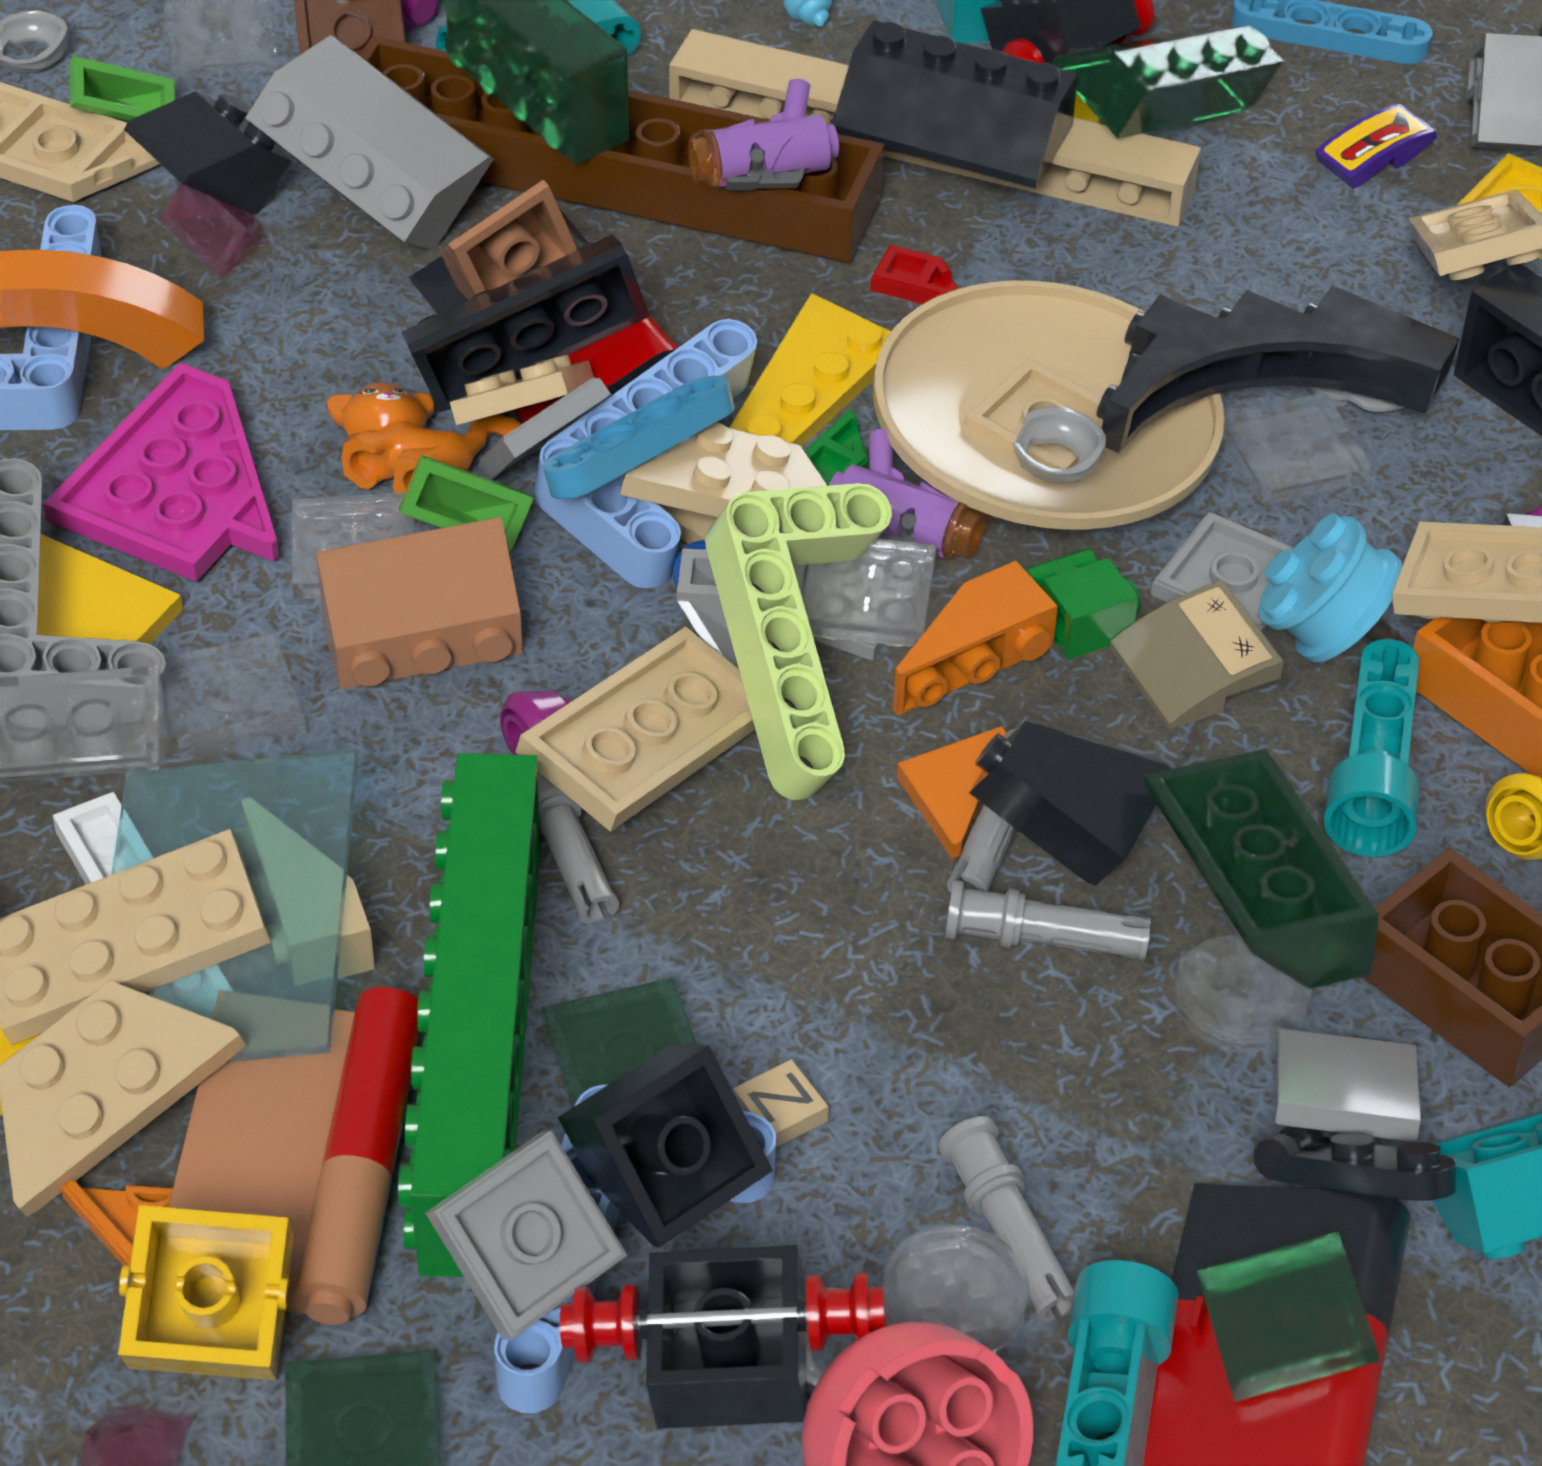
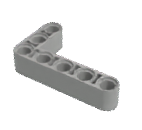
(20, 646)

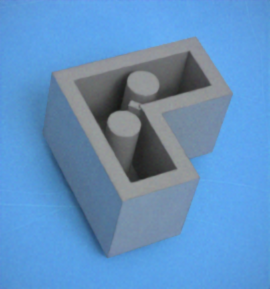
(1506, 92)

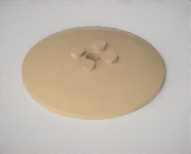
(987, 354)

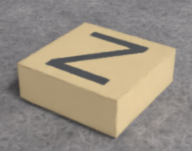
(784, 1101)

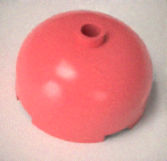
(918, 1401)

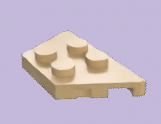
(63, 147)
(716, 467)
(99, 1083)

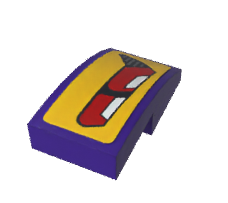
(1372, 142)

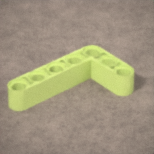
(780, 615)

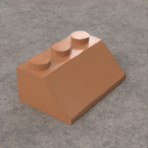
(419, 603)

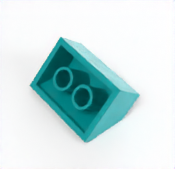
(1496, 1187)

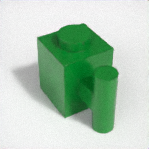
(1090, 599)

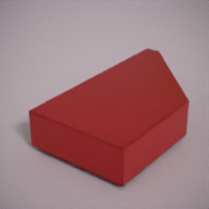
(911, 275)

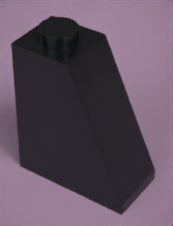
(1068, 795)

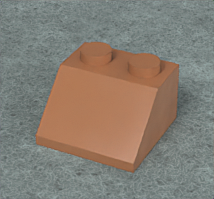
(509, 243)

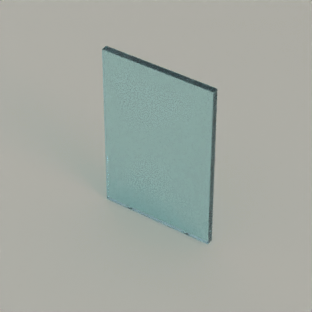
(295, 843)

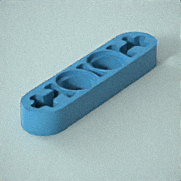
(1402, 37)
(638, 437)

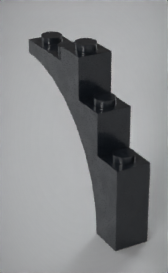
(1261, 343)

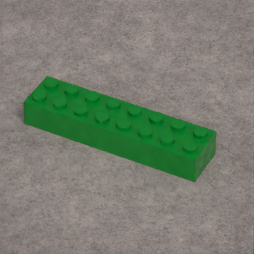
(478, 991)

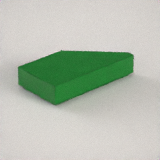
(838, 448)

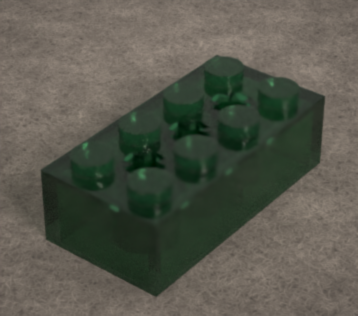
(546, 68)

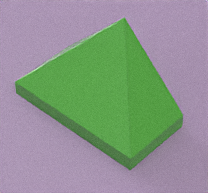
(116, 89)
(457, 497)

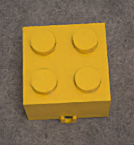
(206, 1293)

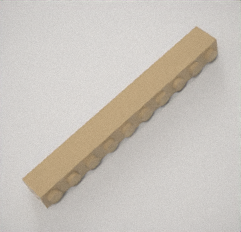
(1092, 167)

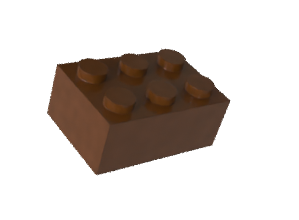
(1465, 963)

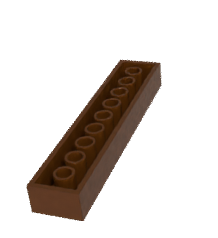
(651, 169)

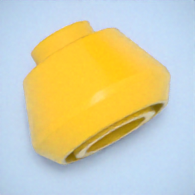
(1515, 815)

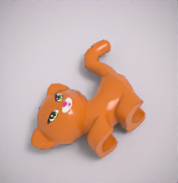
(390, 434)

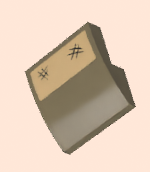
(1196, 654)

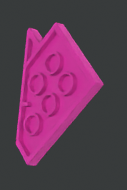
(172, 481)

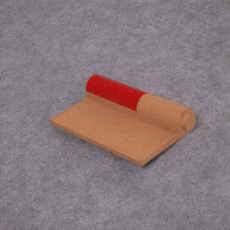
(311, 1146)

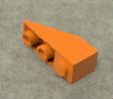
(978, 632)

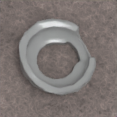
(33, 27)
(1065, 428)

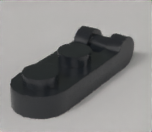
(1357, 1164)

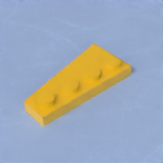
(813, 373)

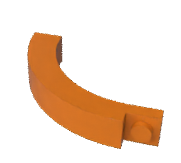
(100, 300)

